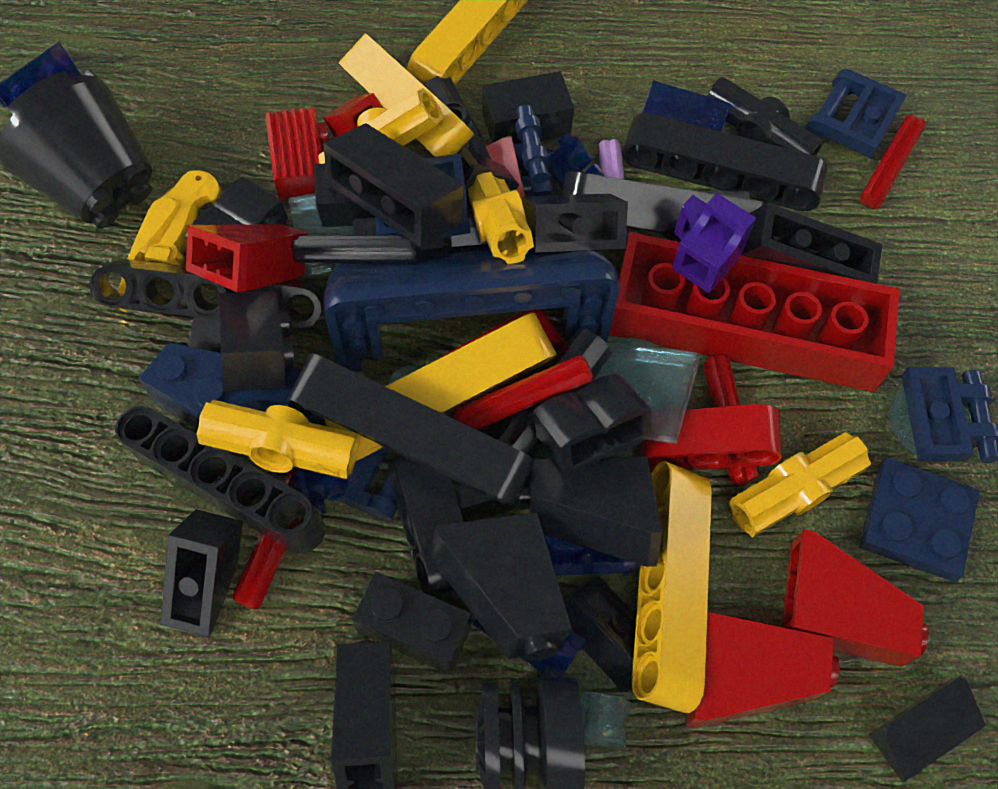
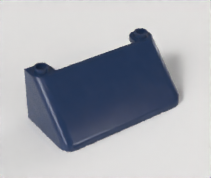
(461, 284)

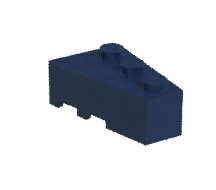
(188, 377)

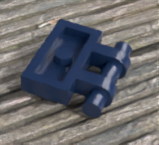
(530, 154)
(939, 418)

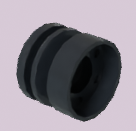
(531, 738)

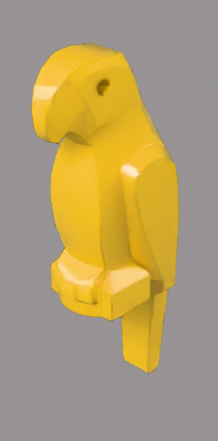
(167, 221)

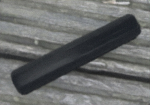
(355, 249)

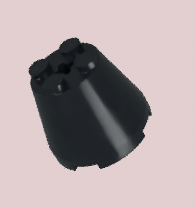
(76, 147)

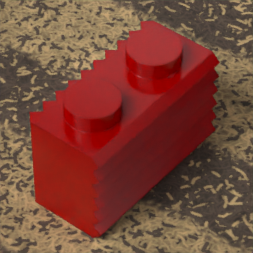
(294, 149)

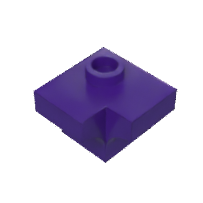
(710, 239)

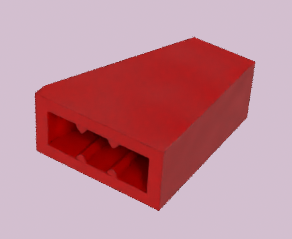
(243, 254)
(847, 601)
(760, 669)

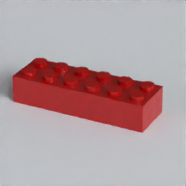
(760, 315)

